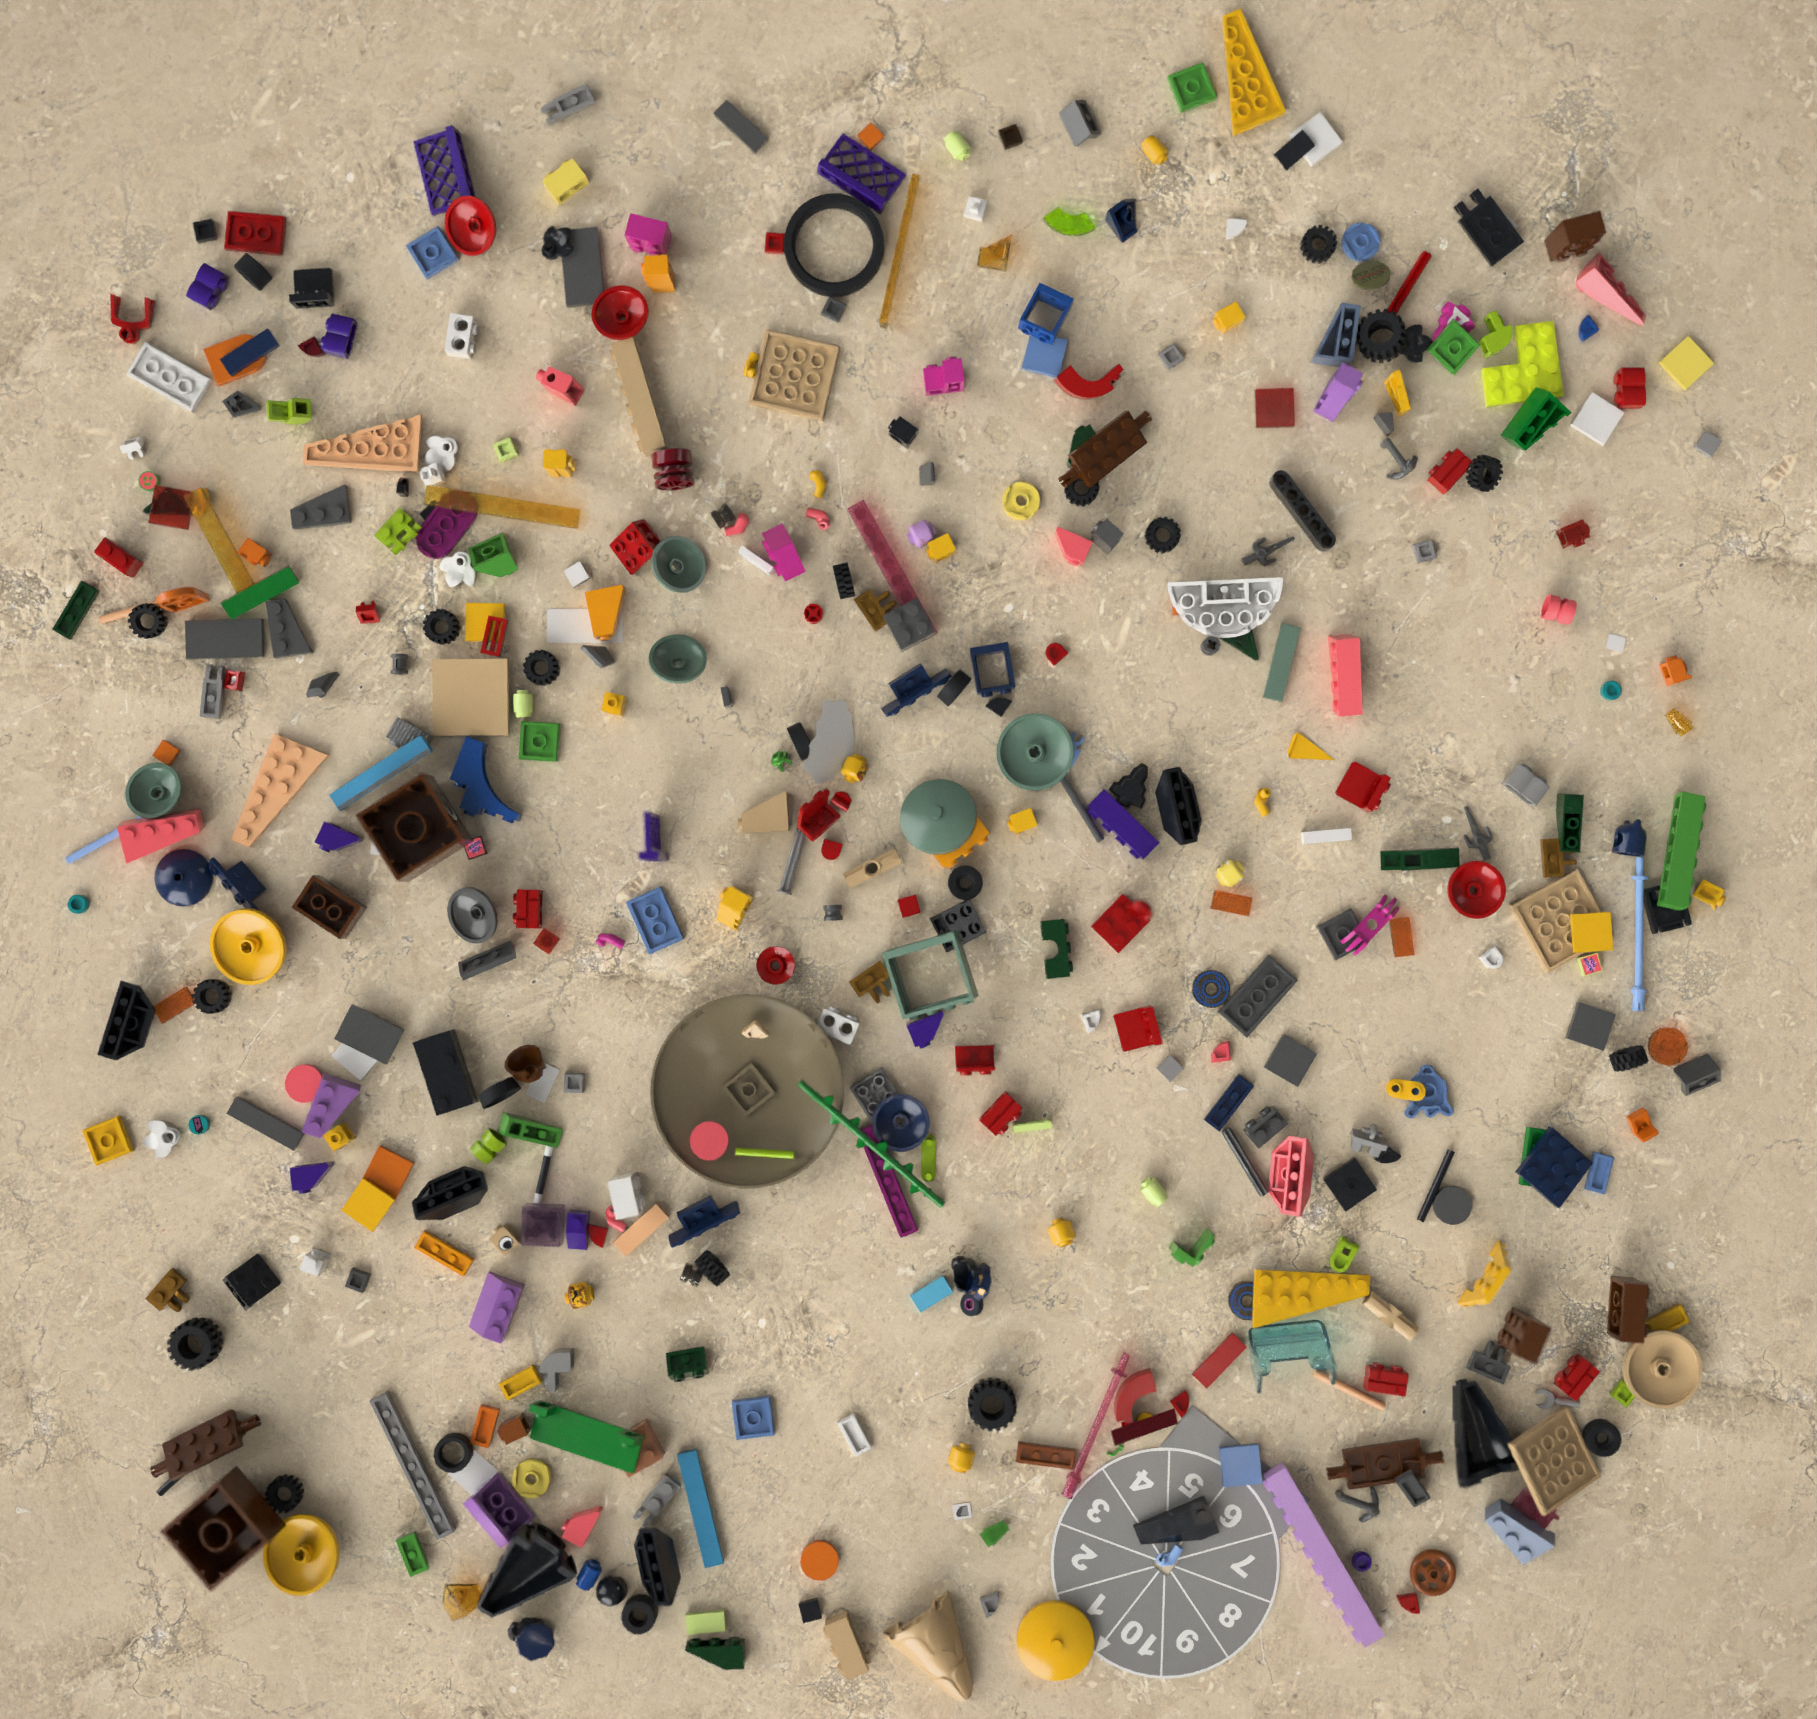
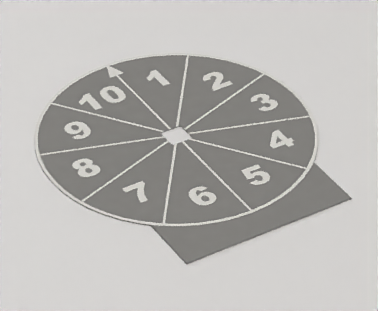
(1214, 1592)

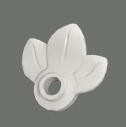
(439, 453)
(456, 571)
(159, 1139)

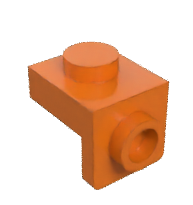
(1641, 1125)

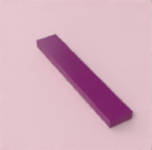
(891, 1190)

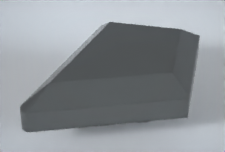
(240, 405)
(599, 655)
(321, 685)

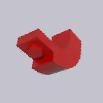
(1079, 388)
(1129, 1391)

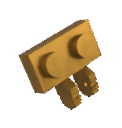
(872, 609)
(1553, 859)
(870, 979)
(165, 1291)

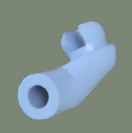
(1169, 1558)

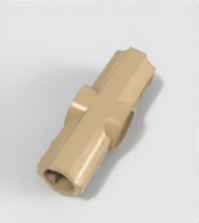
(860, 874)
(1390, 1315)

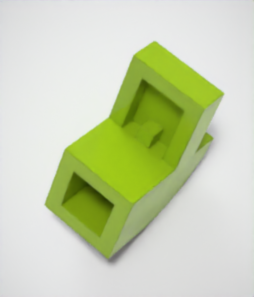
(1498, 337)
(291, 412)

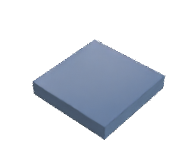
(432, 252)
(1044, 357)
(753, 1417)
(1240, 1465)

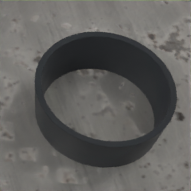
(498, 1092)

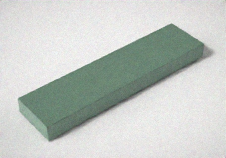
(1281, 662)

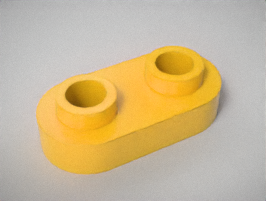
(1405, 1090)

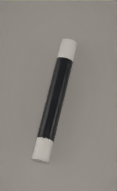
(543, 1174)

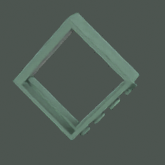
(898, 985)

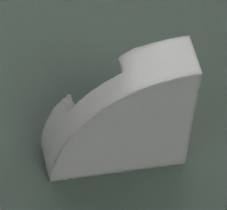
(990, 1603)

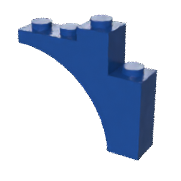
(479, 795)

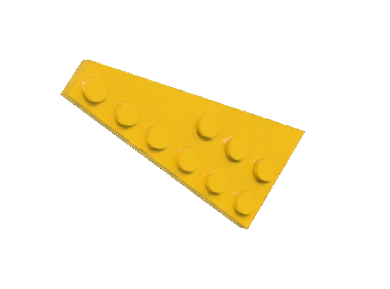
(1250, 86)
(1293, 1293)

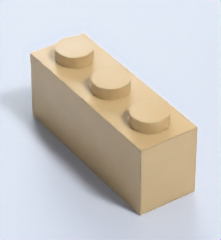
(846, 1646)

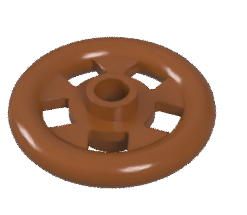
(1423, 1585)

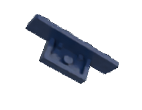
(912, 686)
(239, 881)
(700, 1218)

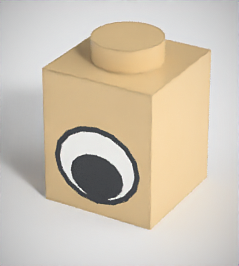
(505, 1238)

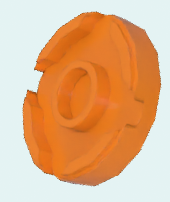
(819, 1560)

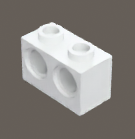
(456, 336)
(836, 1029)

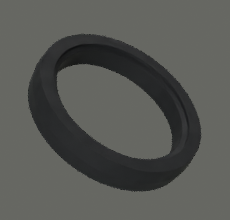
(825, 202)

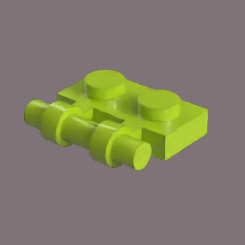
(394, 528)

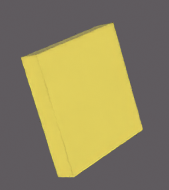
(1686, 363)

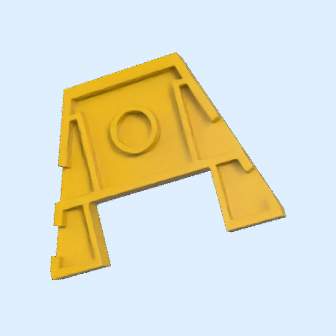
(1491, 1281)

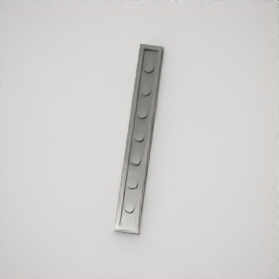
(412, 1465)

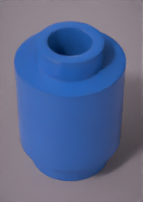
(588, 1574)

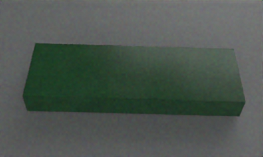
(76, 610)

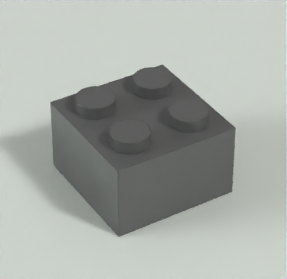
(909, 625)

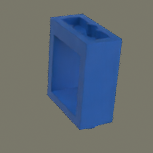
(1053, 298)

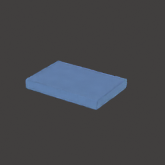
(655, 920)

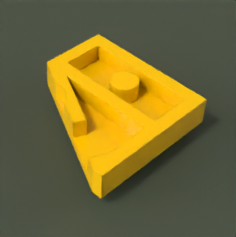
(1397, 392)

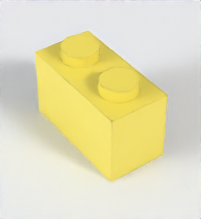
(565, 181)

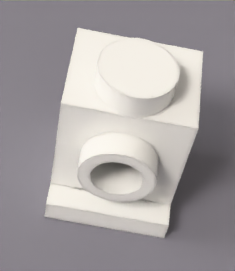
(315, 1262)

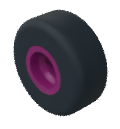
(965, 1305)

